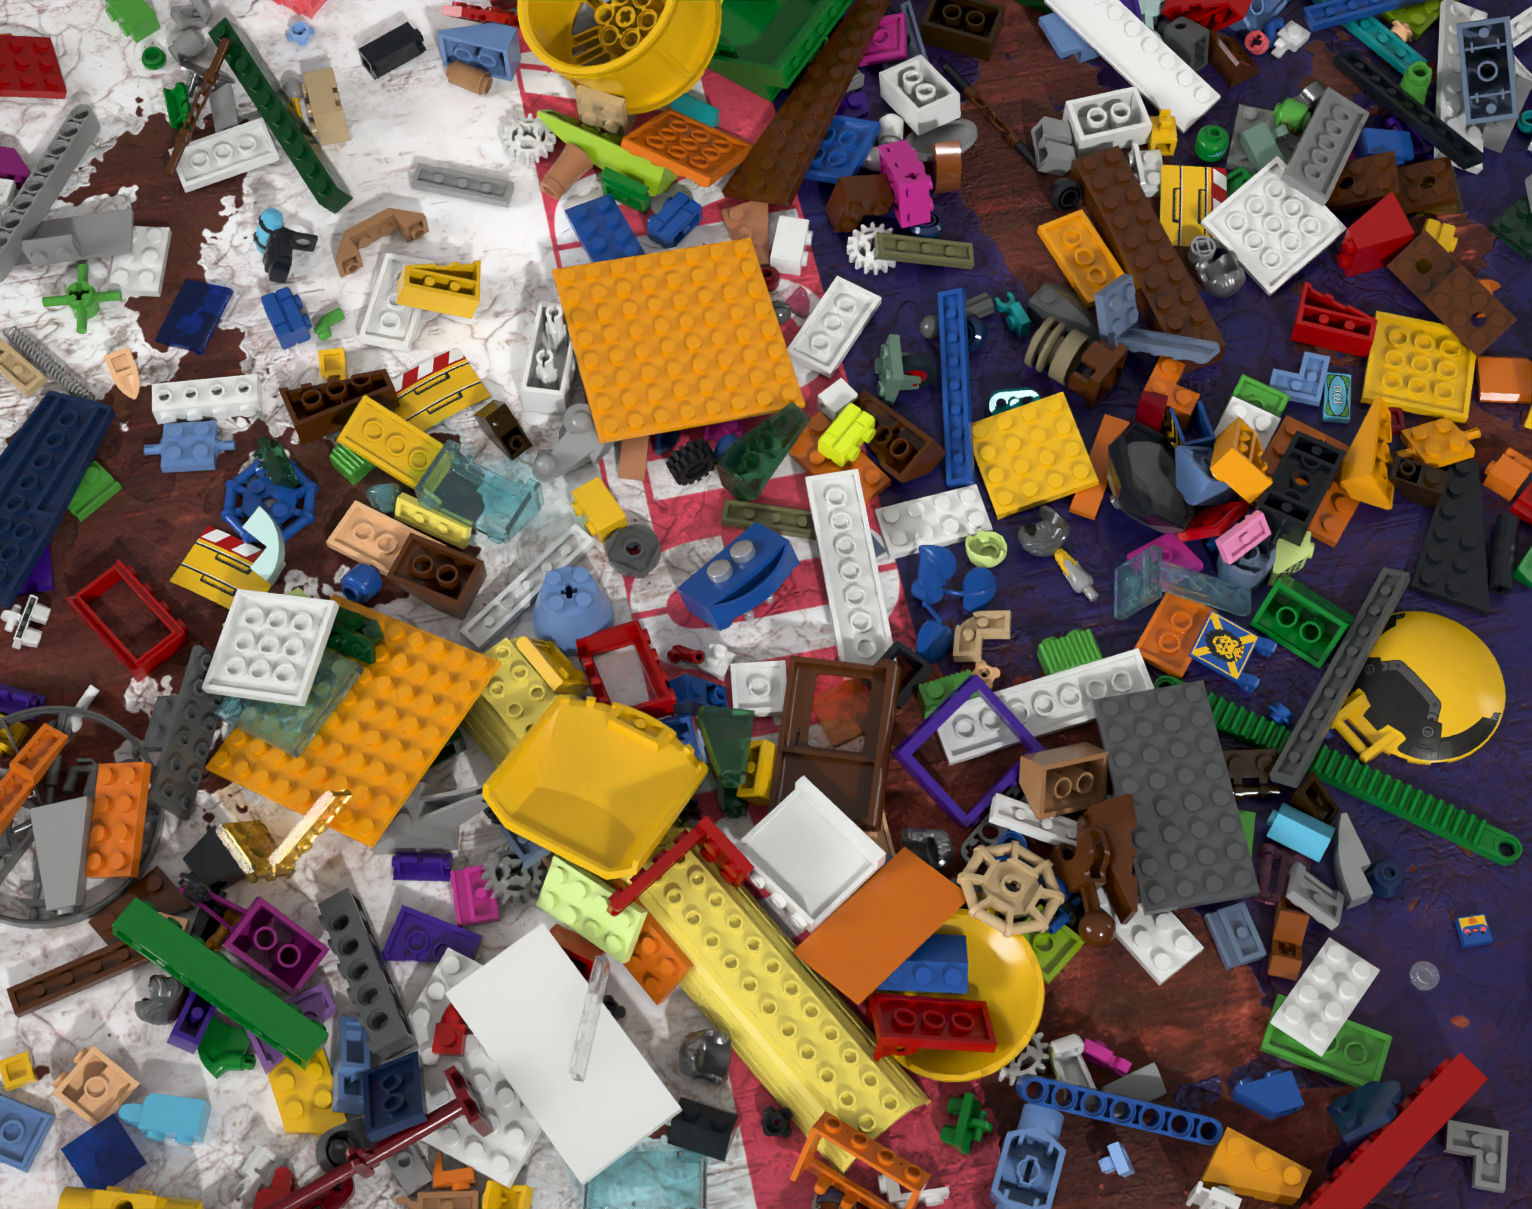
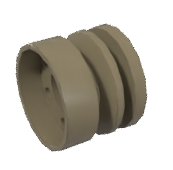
(1052, 348)

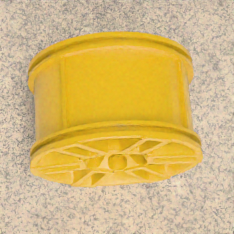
(648, 74)

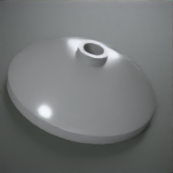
(958, 129)

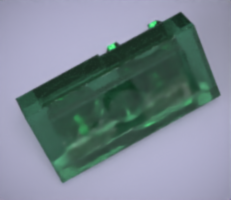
(276, 462)

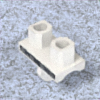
(24, 634)

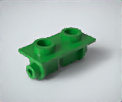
(177, 105)

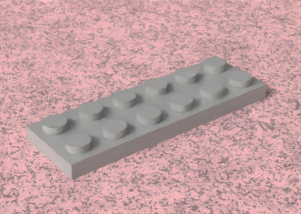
(1325, 146)

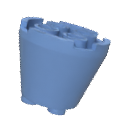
(570, 608)

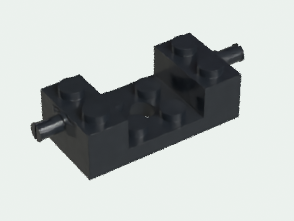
(1292, 506)

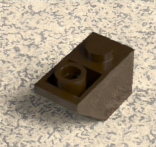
(503, 429)
(1418, 481)

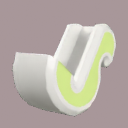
(1069, 1064)

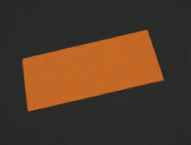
(881, 925)

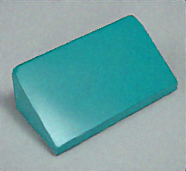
(697, 109)

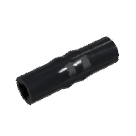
(1504, 554)

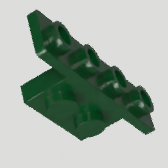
(348, 639)

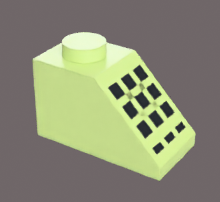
(1290, 558)

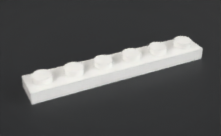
(525, 588)

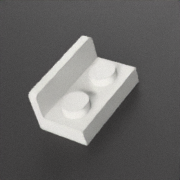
(1147, 169)

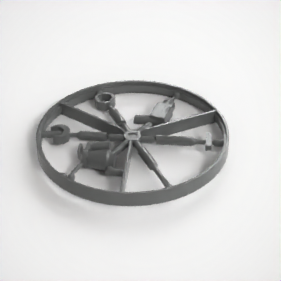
(69, 787)

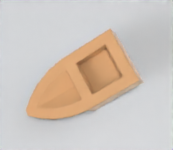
(124, 371)

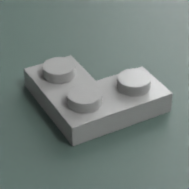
(1485, 1146)

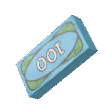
(1336, 398)

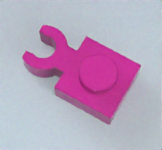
(1099, 1055)

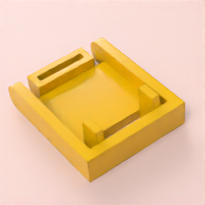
(553, 665)

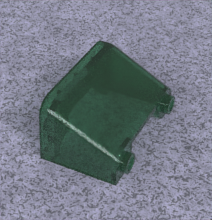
(725, 748)

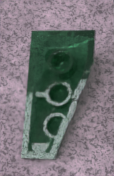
(758, 453)

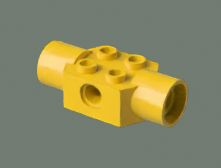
(116, 1198)

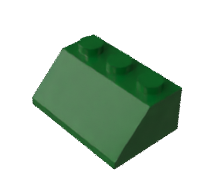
(1302, 621)

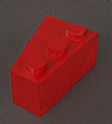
(1207, 13)
(1332, 325)

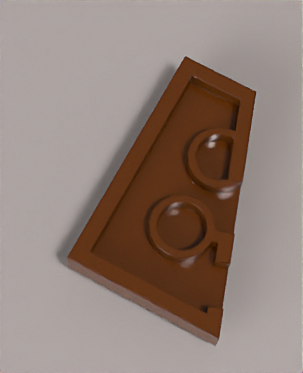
(152, 887)

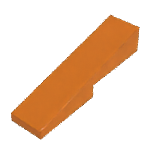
(1088, 501)
(27, 770)

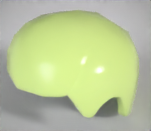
(986, 548)

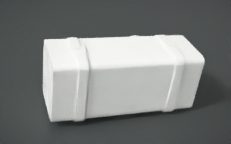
(549, 363)

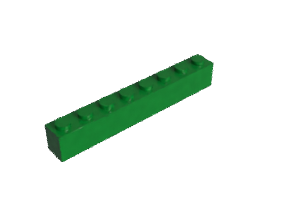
(220, 982)

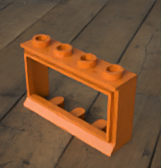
(864, 1149)

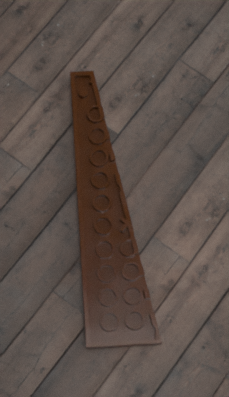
(792, 138)

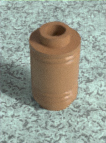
(469, 77)

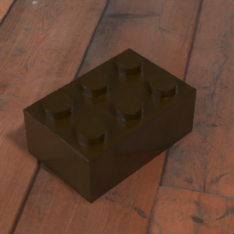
(963, 26)

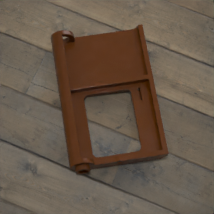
(847, 778)

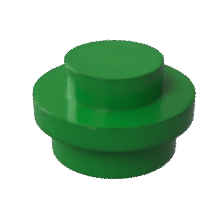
(153, 58)

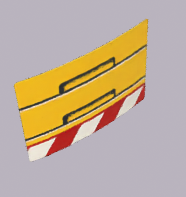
(1187, 198)
(438, 390)
(219, 567)

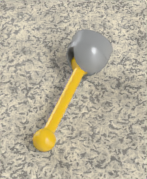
(294, 93)

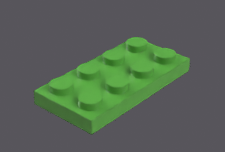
(1352, 1057)

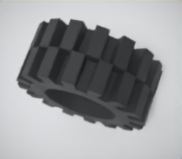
(692, 462)

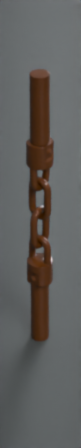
(184, 135)

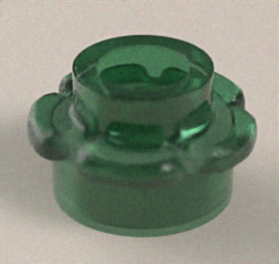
(373, 630)

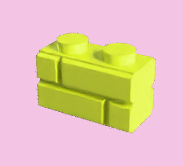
(846, 435)

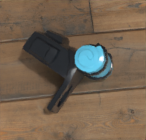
(278, 244)

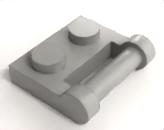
(1314, 896)

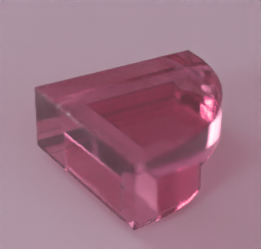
(799, 303)

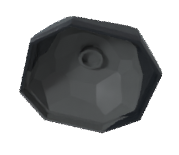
(1145, 479)

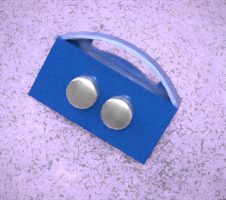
(739, 577)

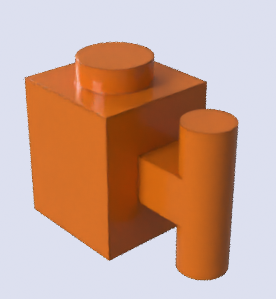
(1508, 473)

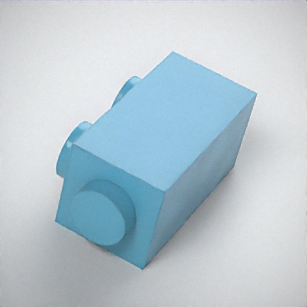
(1299, 831)

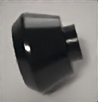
(1065, 194)

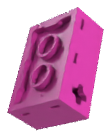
(907, 182)

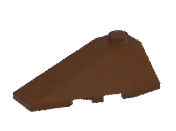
(1117, 820)

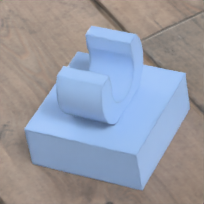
(1117, 1161)

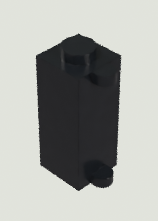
(392, 50)

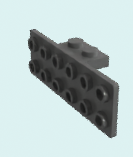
(183, 733)

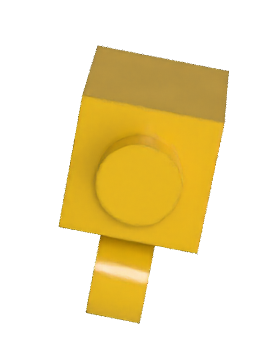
(1163, 133)

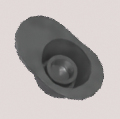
(334, 1142)

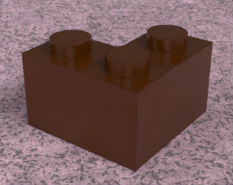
(858, 197)

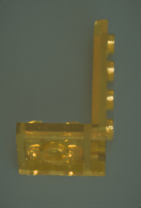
(260, 854)

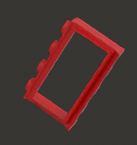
(620, 637)
(155, 656)

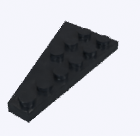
(1453, 551)

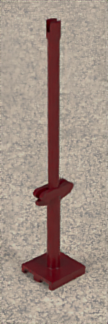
(364, 1160)

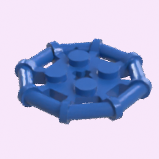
(264, 489)

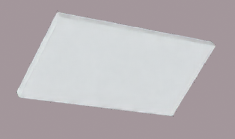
(527, 1020)

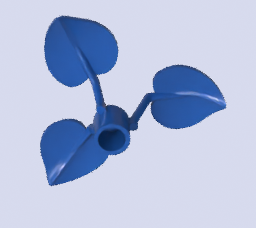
(934, 569)

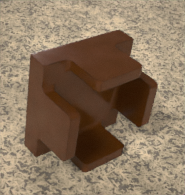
(1103, 370)

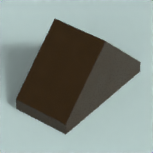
(1314, 800)

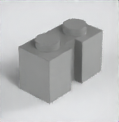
(1052, 146)

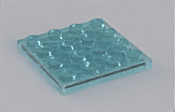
(294, 726)

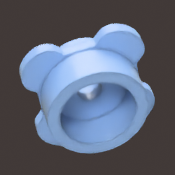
(300, 33)

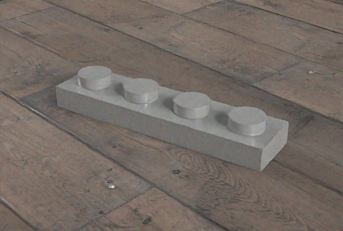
(463, 185)

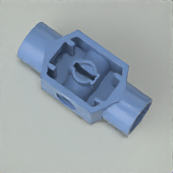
(1029, 1161)

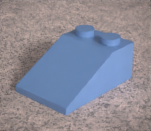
(485, 46)

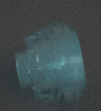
(383, 497)

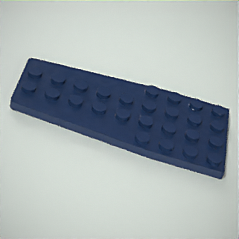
(41, 477)

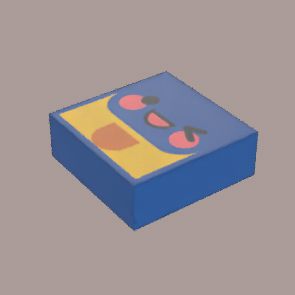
(1473, 930)

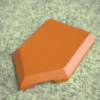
(1504, 379)

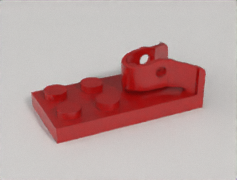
(929, 1024)

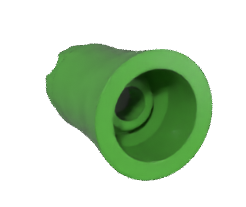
(1417, 80)

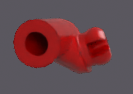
(686, 655)

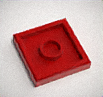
(1214, 520)

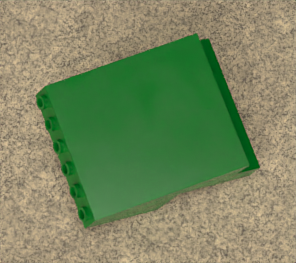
(771, 40)

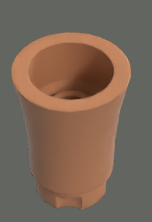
(565, 171)

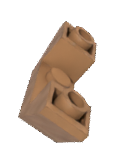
(410, 225)

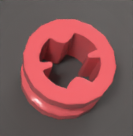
(1255, 49)

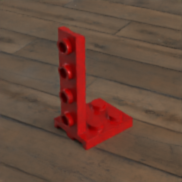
(713, 848)

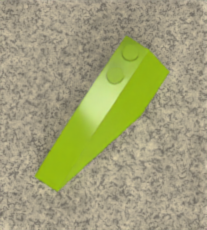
(606, 151)

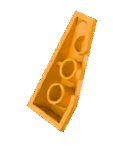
(1368, 459)

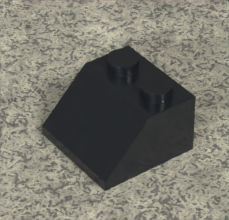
(703, 1129)

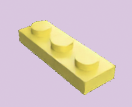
(431, 521)

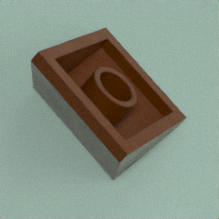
(1230, 59)

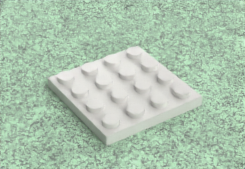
(1272, 227)
(270, 647)

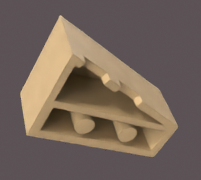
(325, 107)

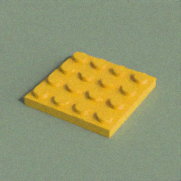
(1419, 368)
(1031, 455)

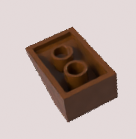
(438, 575)

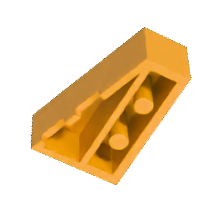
(1254, 1170)

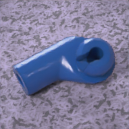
(1270, 29)

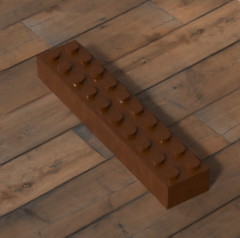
(1143, 250)

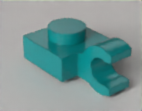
(1017, 318)

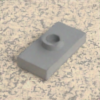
(409, 1170)

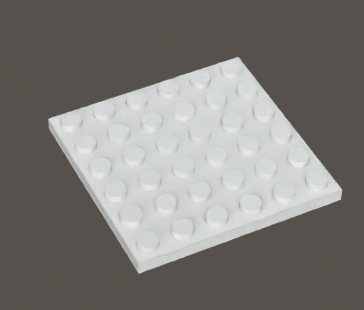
(515, 1129)

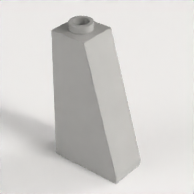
(62, 850)

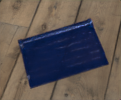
(194, 316)

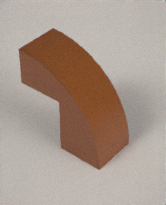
(946, 167)
(1287, 939)

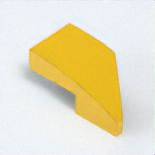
(333, 363)

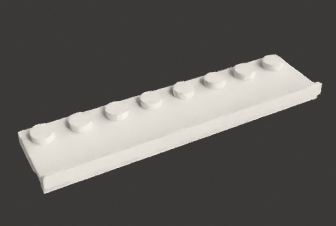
(1139, 57)

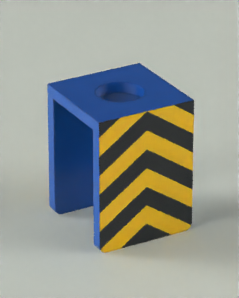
(1201, 423)

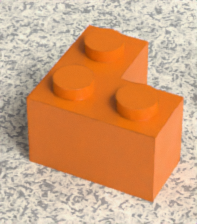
(1166, 381)

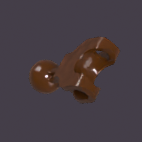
(1084, 874)

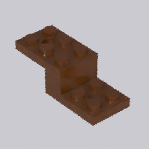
(1380, 175)
(1451, 293)

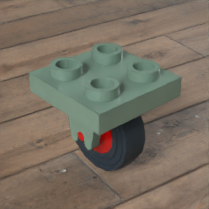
(901, 370)

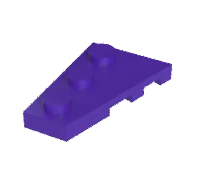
(426, 938)

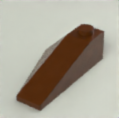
(899, 444)

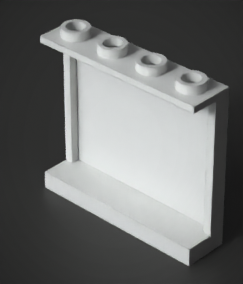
(809, 855)

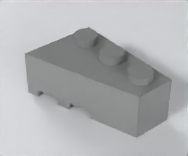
(1497, 132)

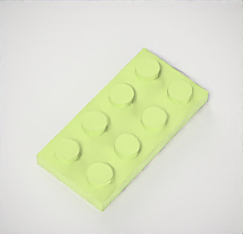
(581, 904)

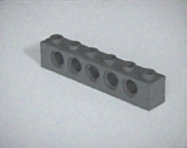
(397, 1033)

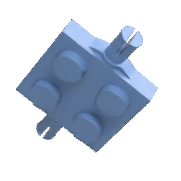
(189, 446)

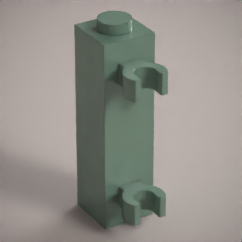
(1261, 144)

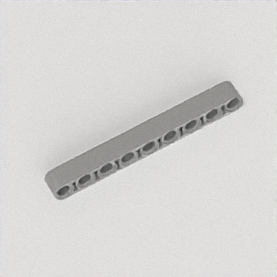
(45, 184)

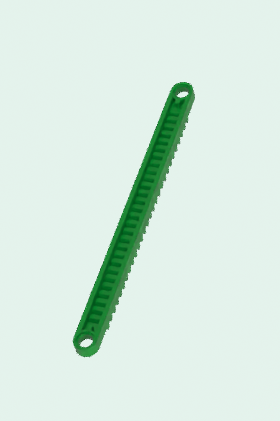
(1366, 783)

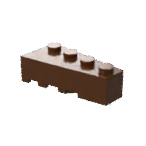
(328, 406)

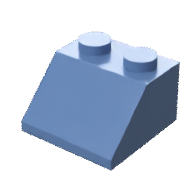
(1195, 477)

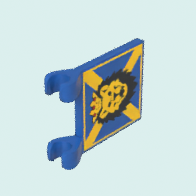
(1227, 649)

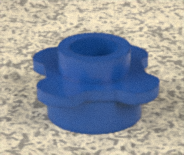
(1280, 715)

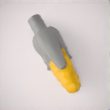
(1075, 574)

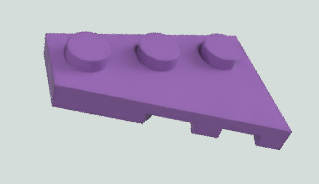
(314, 1003)

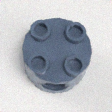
(1250, 569)

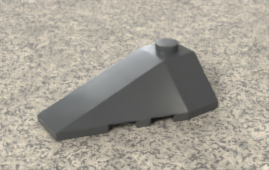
(1065, 306)

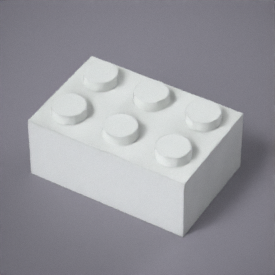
(920, 94)
(1107, 121)

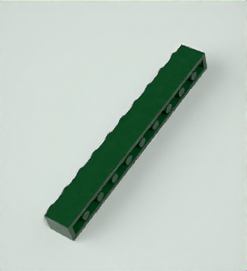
(282, 117)

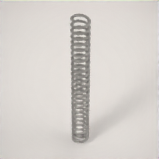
(39, 363)

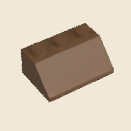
(1064, 779)

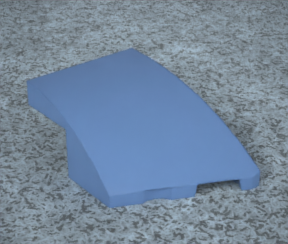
(1065, 39)

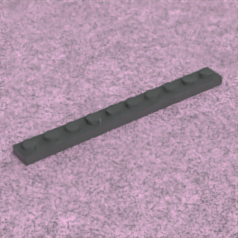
(1339, 678)

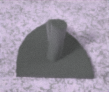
(194, 79)

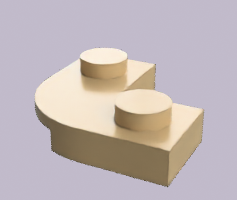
(983, 625)

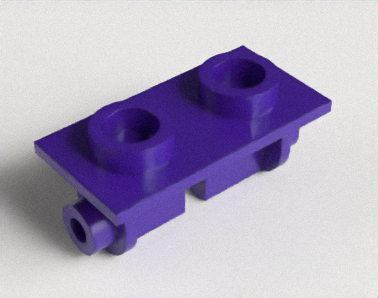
(16, 700)
(422, 866)

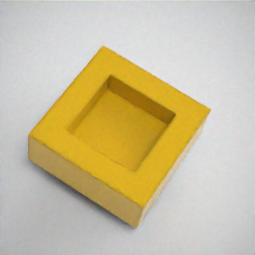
(17, 1071)

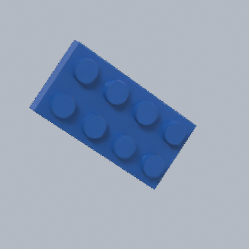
(603, 230)

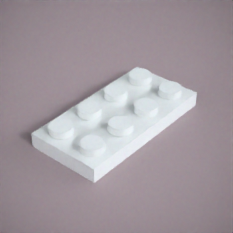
(226, 154)
(385, 321)
(833, 326)
(932, 520)
(1154, 940)
(1325, 996)

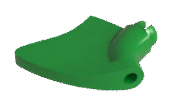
(225, 1049)

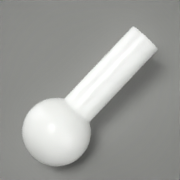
(87, 698)

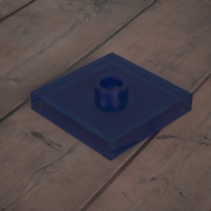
(104, 1154)

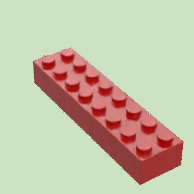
(1399, 1140)

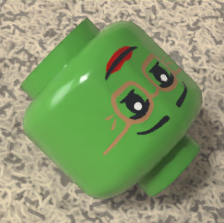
(1292, 114)

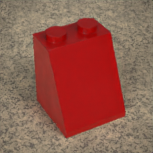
(1375, 238)

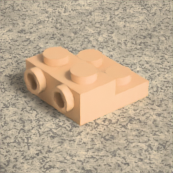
(94, 1086)

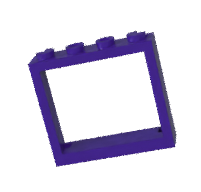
(951, 704)

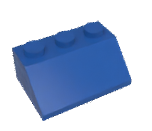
(934, 968)

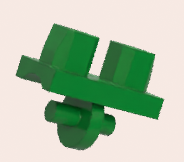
(970, 1123)

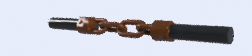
(972, 96)

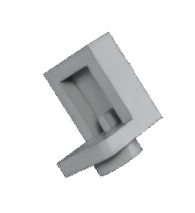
(191, 16)

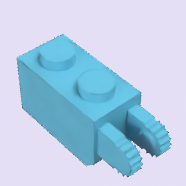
(168, 1117)

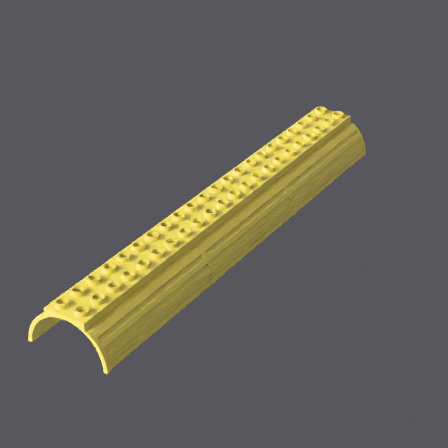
(744, 976)

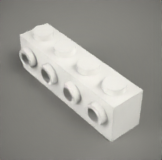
(207, 399)

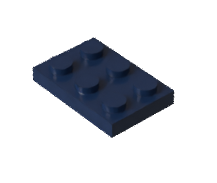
(394, 1096)

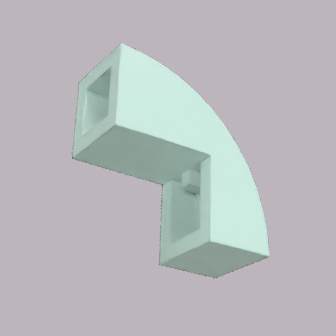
(267, 531)

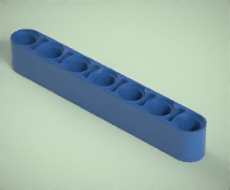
(1131, 1116)

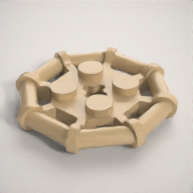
(1007, 902)

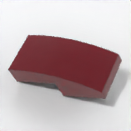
(1151, 409)

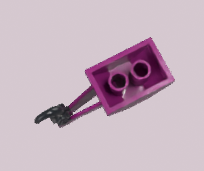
(262, 938)

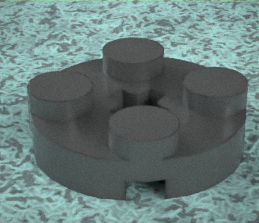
(634, 565)

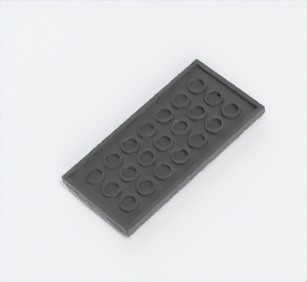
(1184, 803)

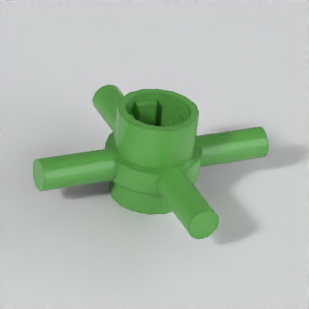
(82, 299)

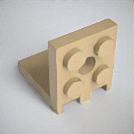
(603, 111)

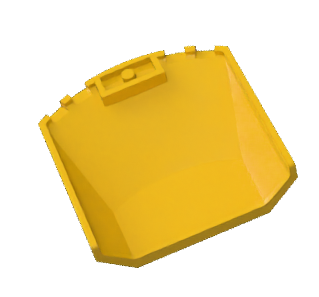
(595, 784)

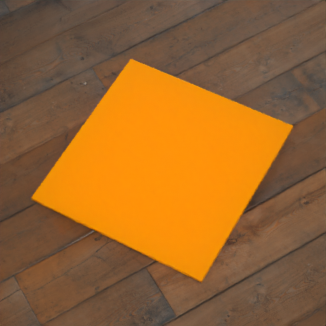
(676, 339)
(376, 736)

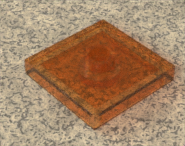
(842, 712)

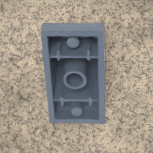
(1488, 70)

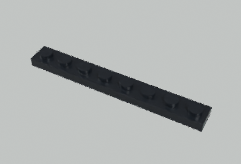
(1408, 109)

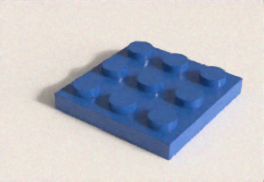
(843, 149)

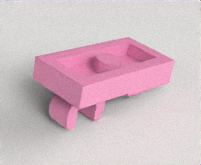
(1243, 537)

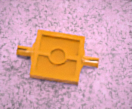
(1438, 443)

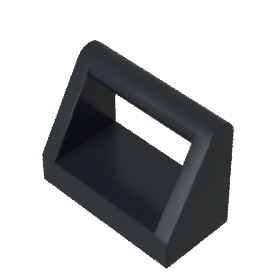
(919, 673)

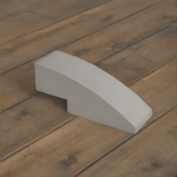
(1350, 863)

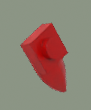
(450, 1034)

